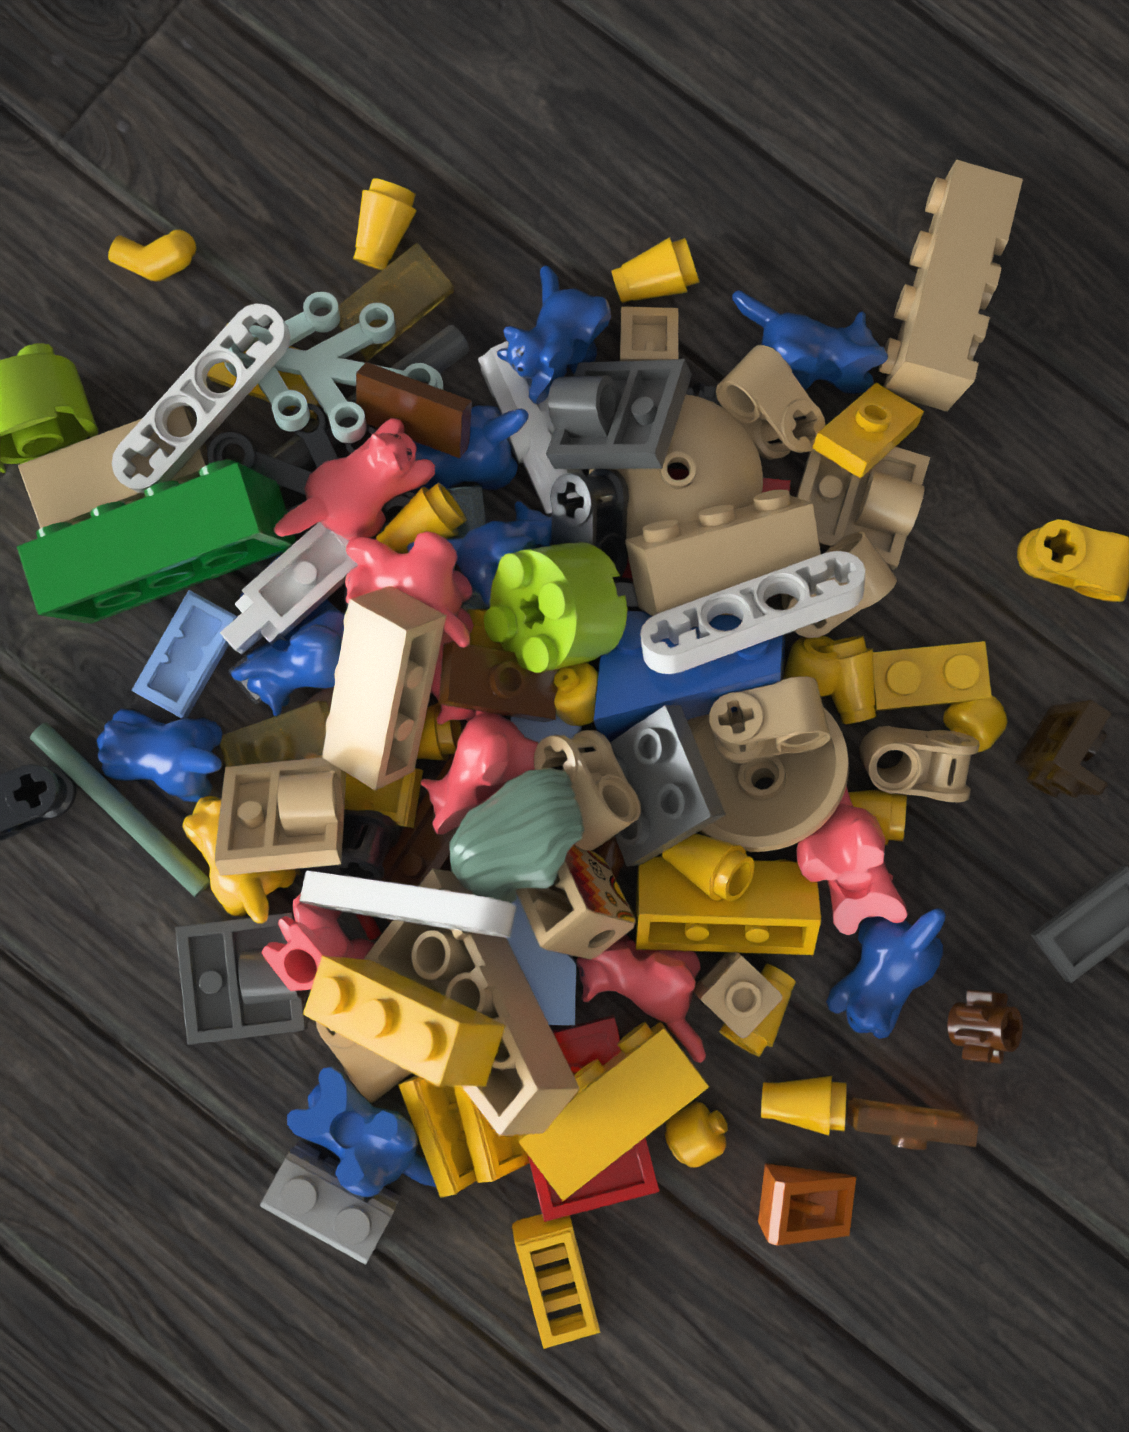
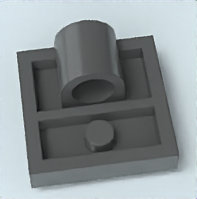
(616, 414)
(670, 784)
(230, 984)

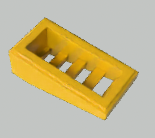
(544, 1243)

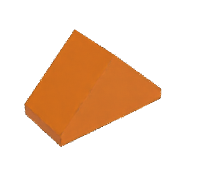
(805, 1204)

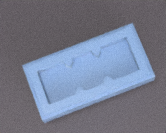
(185, 656)

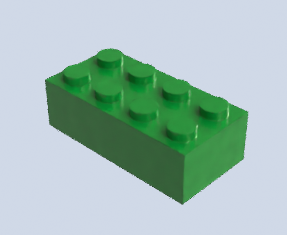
(155, 543)

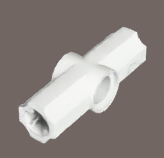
(532, 441)

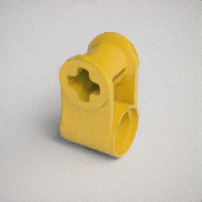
(1087, 559)

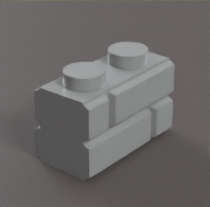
(316, 1202)

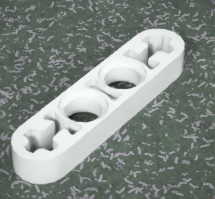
(193, 391)
(757, 618)
(409, 903)

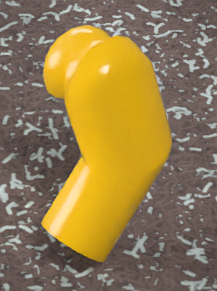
(156, 260)

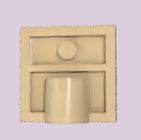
(878, 504)
(280, 816)

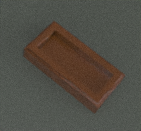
(427, 412)

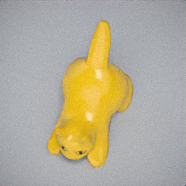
(236, 892)

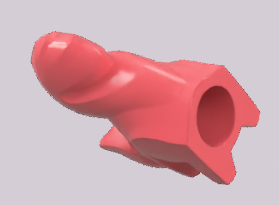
(309, 938)

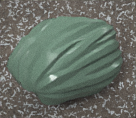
(517, 836)

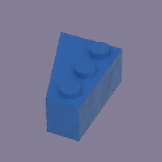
(633, 691)

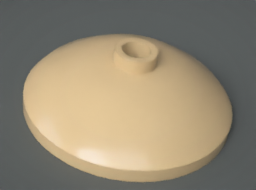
(720, 465)
(796, 804)

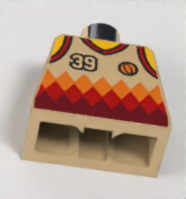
(581, 909)

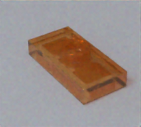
(911, 1125)

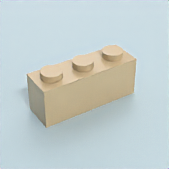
(81, 476)
(720, 549)
(382, 686)

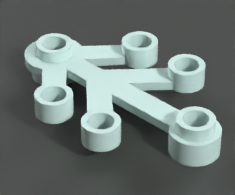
(326, 364)

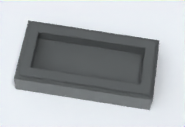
(1088, 927)

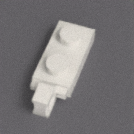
(290, 588)

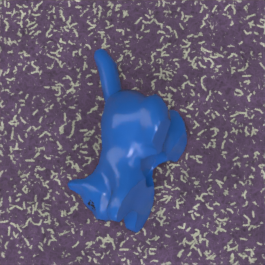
(560, 338)
(816, 349)
(488, 454)
(486, 545)
(302, 662)
(169, 754)
(891, 966)
(369, 1140)

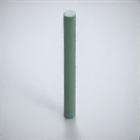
(120, 809)

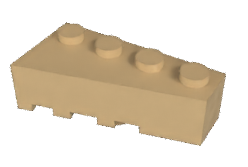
(952, 282)
(529, 1073)

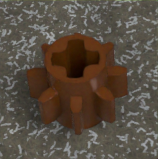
(985, 1026)

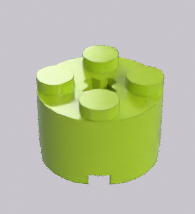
(41, 405)
(556, 606)

